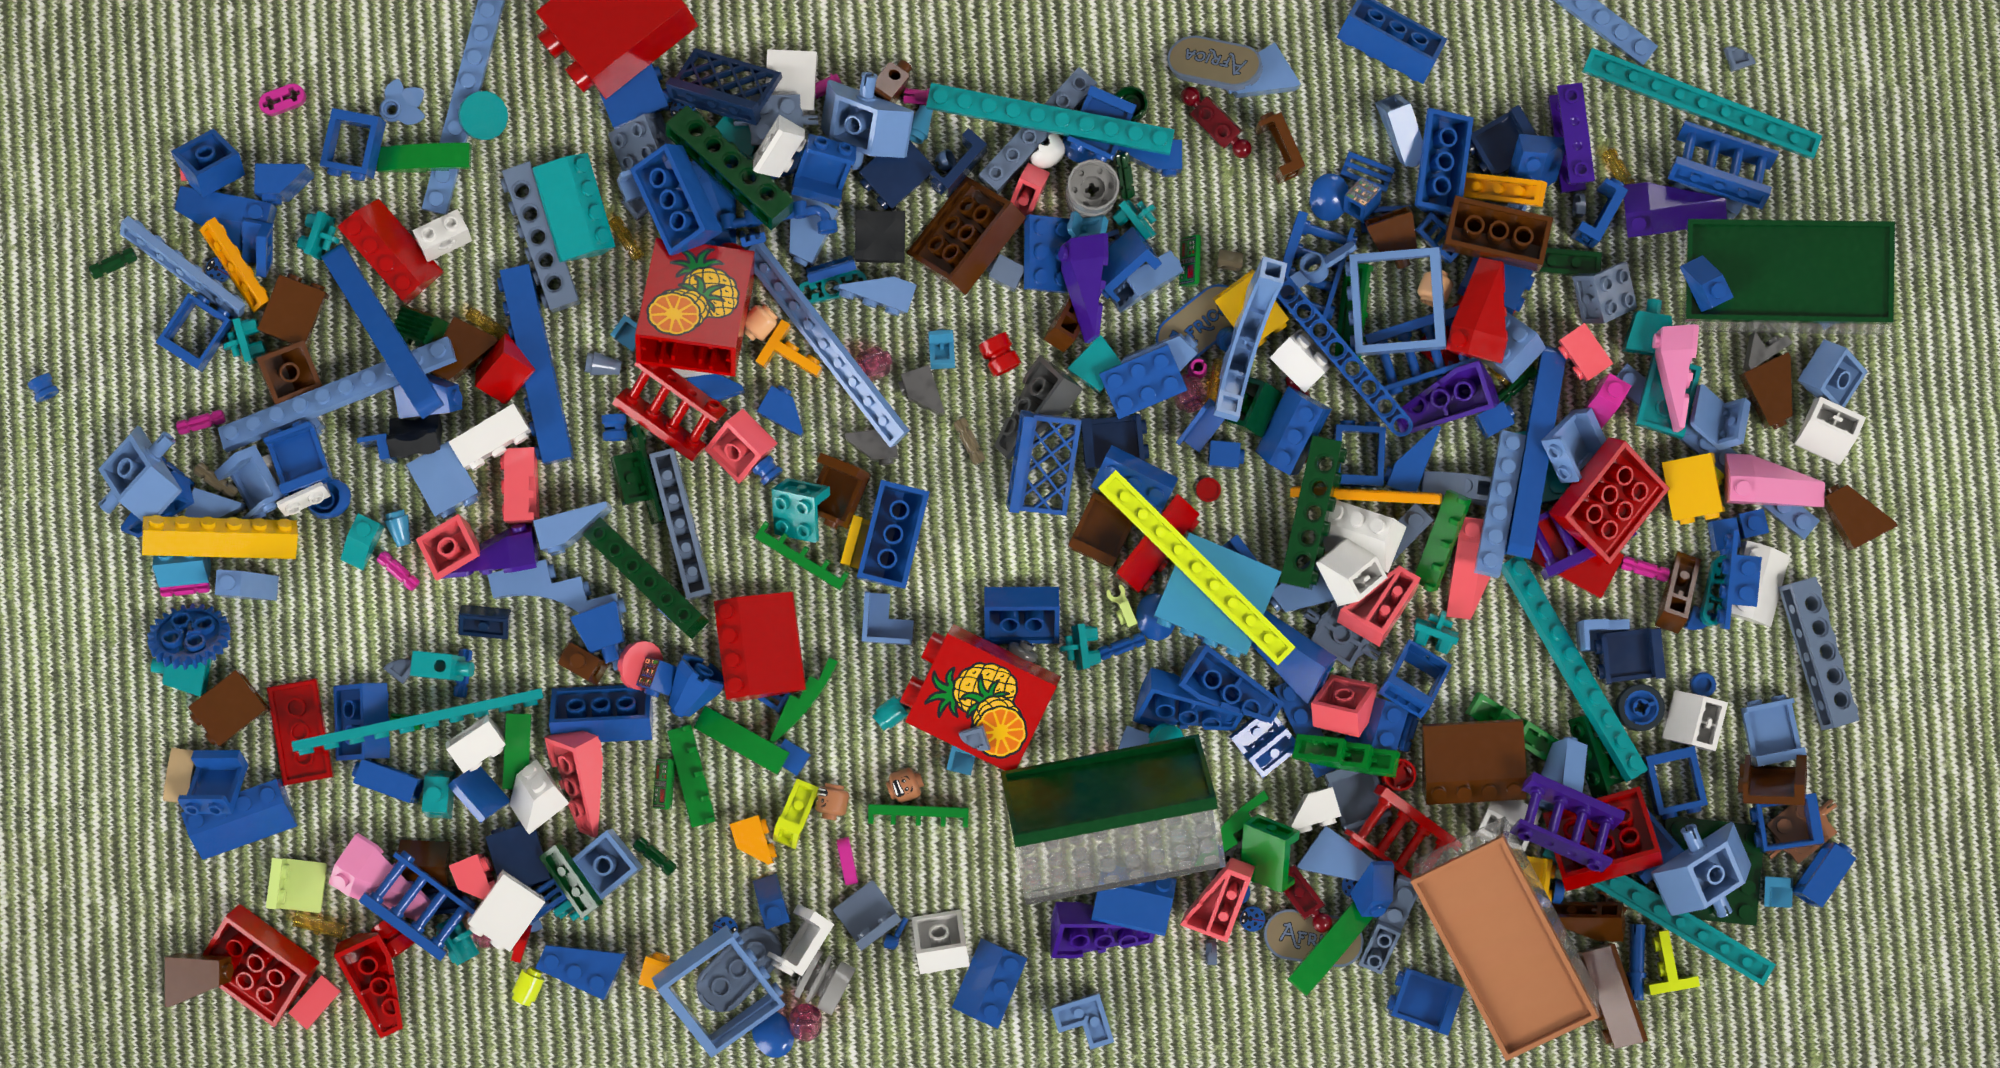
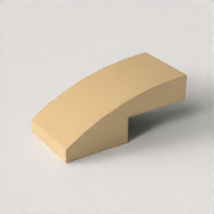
(178, 774)

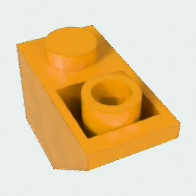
(752, 839)
(653, 965)

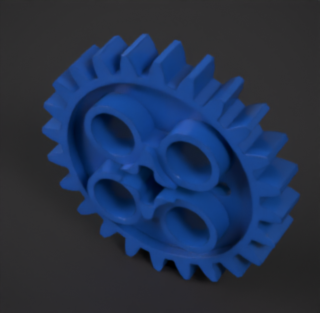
(189, 636)

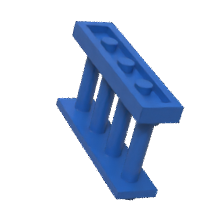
(1717, 181)
(1296, 250)
(1403, 333)
(395, 915)

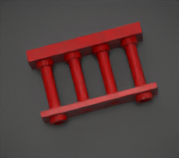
(661, 425)
(1406, 814)

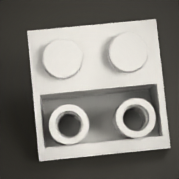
(1302, 360)
(1829, 430)
(1350, 572)
(1694, 720)
(476, 744)
(1315, 808)
(1512, 810)

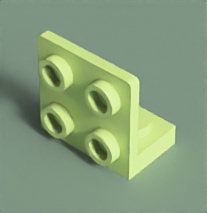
(296, 885)

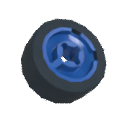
(1628, 701)

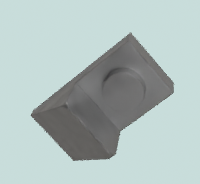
(1757, 351)

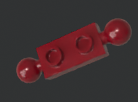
(1216, 122)
(1307, 901)

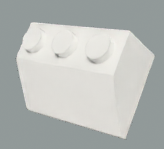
(491, 437)
(1367, 529)
(1771, 577)

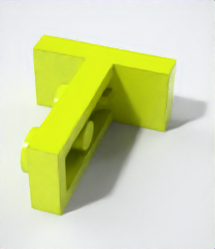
(795, 814)
(1667, 968)

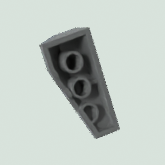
(1046, 393)

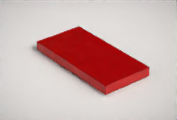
(1590, 575)
(297, 716)

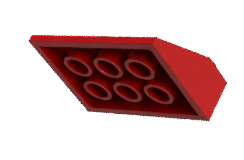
(1609, 499)
(759, 646)
(1629, 844)
(265, 964)

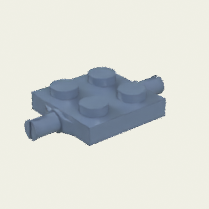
(783, 105)
(1338, 639)

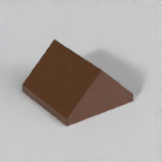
(429, 856)

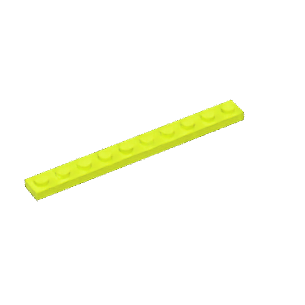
(1196, 567)

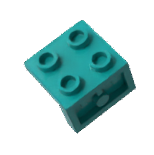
(796, 508)

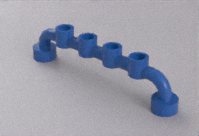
(800, 210)

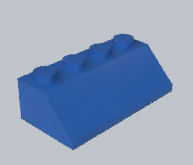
(1392, 39)
(1443, 161)
(675, 199)
(893, 534)
(605, 711)
(256, 815)

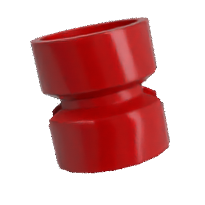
(1000, 355)
(1404, 777)
(393, 938)

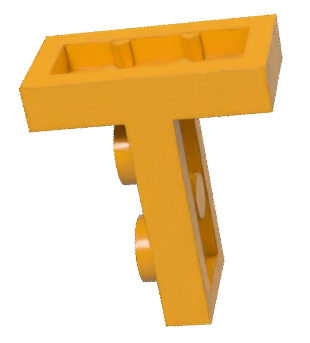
(788, 351)

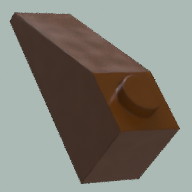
(1064, 327)
(1678, 593)
(1593, 919)

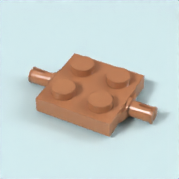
(1792, 826)

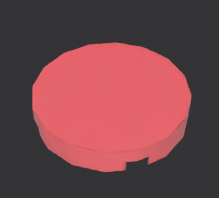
(632, 660)

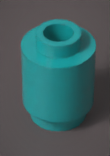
(890, 713)

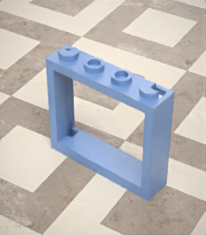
(1355, 316)
(741, 1023)

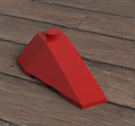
(1480, 319)
(371, 975)

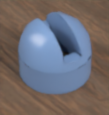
(946, 160)

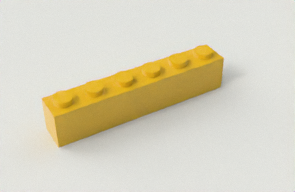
(219, 537)

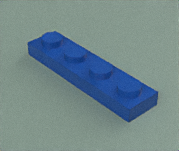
(1300, 719)

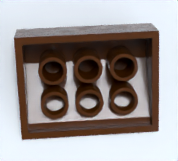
(966, 235)
(1473, 761)

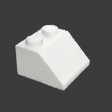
(779, 147)
(536, 796)
(940, 941)

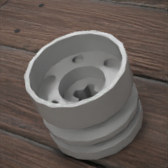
(1095, 176)
(824, 982)

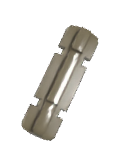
(969, 441)
(209, 476)

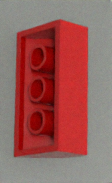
(390, 250)
(1146, 557)

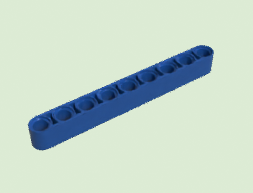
(382, 331)
(1347, 356)
(1535, 459)

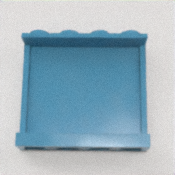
(1196, 614)

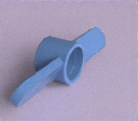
(1303, 277)

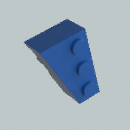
(582, 967)

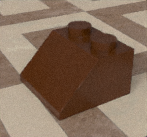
(288, 371)

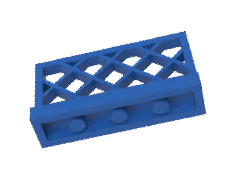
(1022, 467)

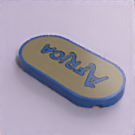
(1198, 318)

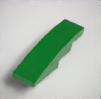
(424, 157)
(797, 708)
(741, 740)
(1536, 740)
(1345, 755)
(1238, 818)
(1328, 949)

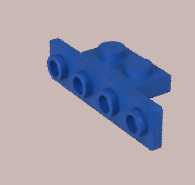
(1740, 579)

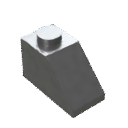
(921, 389)
(873, 446)

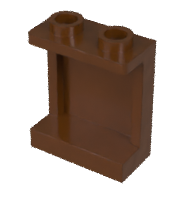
(1293, 161)
(292, 310)
(846, 489)
(1101, 531)
(228, 708)
(1773, 783)

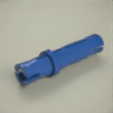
(1636, 961)

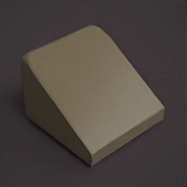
(1229, 260)

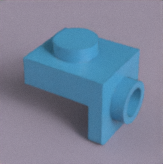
(1081, 226)
(941, 349)

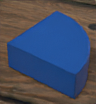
(1694, 621)

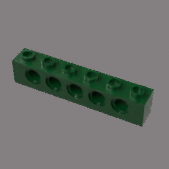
(691, 121)
(1319, 450)
(646, 578)

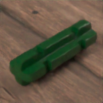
(1124, 175)
(113, 263)
(1512, 389)
(654, 856)

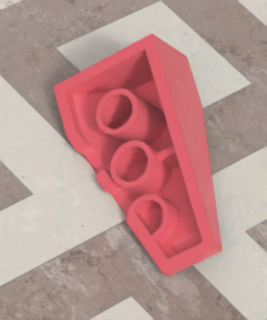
(1465, 585)
(580, 767)

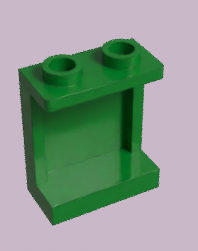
(1267, 848)

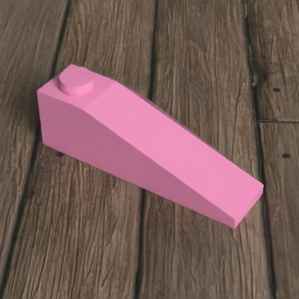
(1673, 354)
(1766, 483)
(365, 868)

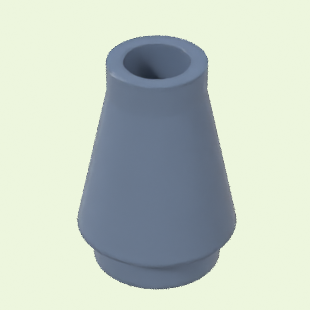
(601, 365)

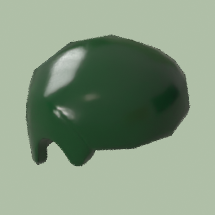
(1137, 97)

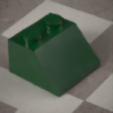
(1257, 407)

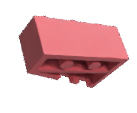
(520, 485)
(1381, 608)
(1220, 902)

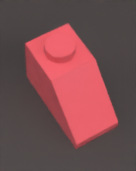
(1029, 189)

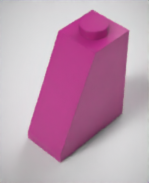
(1607, 397)

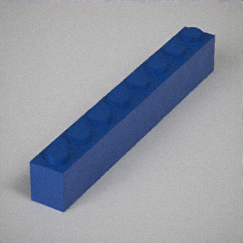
(542, 386)

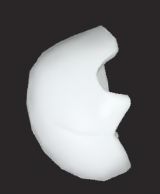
(1050, 153)

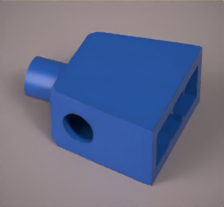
(601, 630)

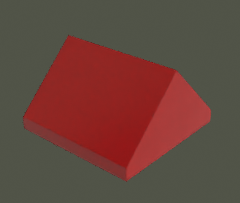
(503, 370)

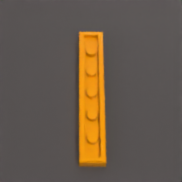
(1377, 495)

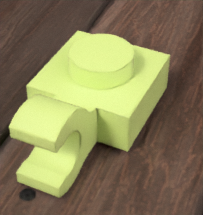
(1125, 613)

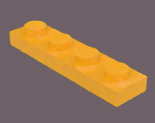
(1505, 189)
(230, 258)

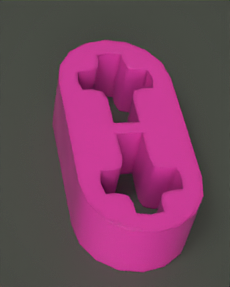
(280, 94)
(847, 861)

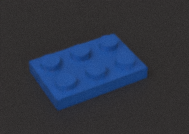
(1041, 247)
(1143, 381)

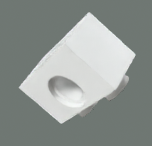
(442, 235)

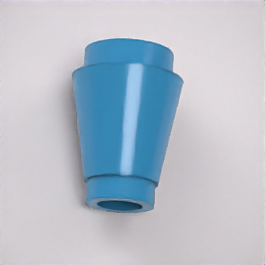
(920, 125)
(398, 526)

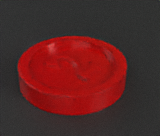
(1208, 489)

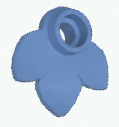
(405, 101)

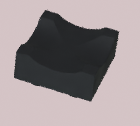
(880, 236)
(414, 436)

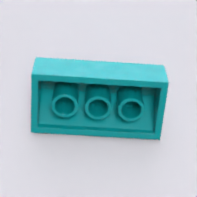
(573, 208)

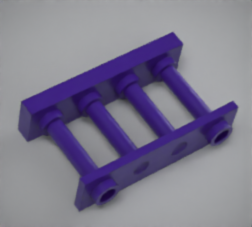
(1570, 122)
(1575, 554)
(1574, 801)

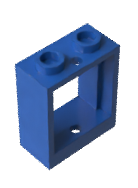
(373, 146)
(177, 321)
(1370, 428)
(1407, 695)
(388, 780)
(1653, 786)
(1812, 820)
(1824, 874)

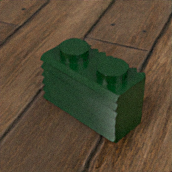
(419, 326)

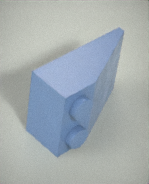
(567, 528)

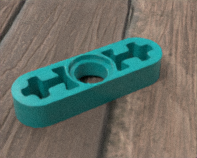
(827, 297)
(1714, 571)

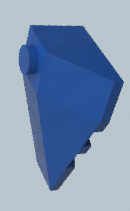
(720, 201)
(226, 208)
(1222, 684)
(1168, 703)

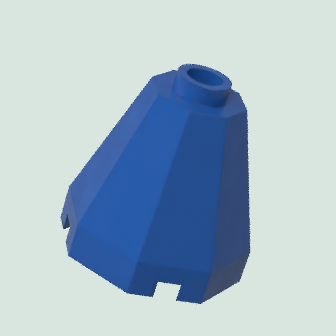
(694, 685)

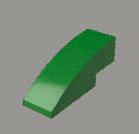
(517, 747)

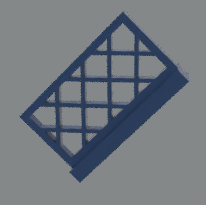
(715, 99)

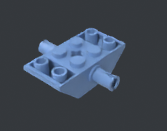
(866, 120)
(139, 475)
(1703, 872)

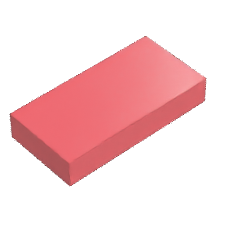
(314, 1002)

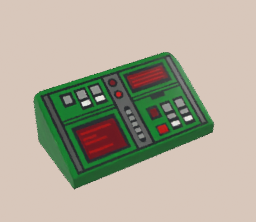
(1190, 261)
(664, 784)

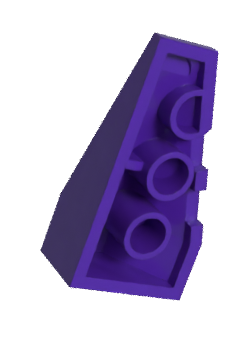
(1665, 209)
(1082, 268)
(1454, 396)
(509, 550)
(1076, 933)

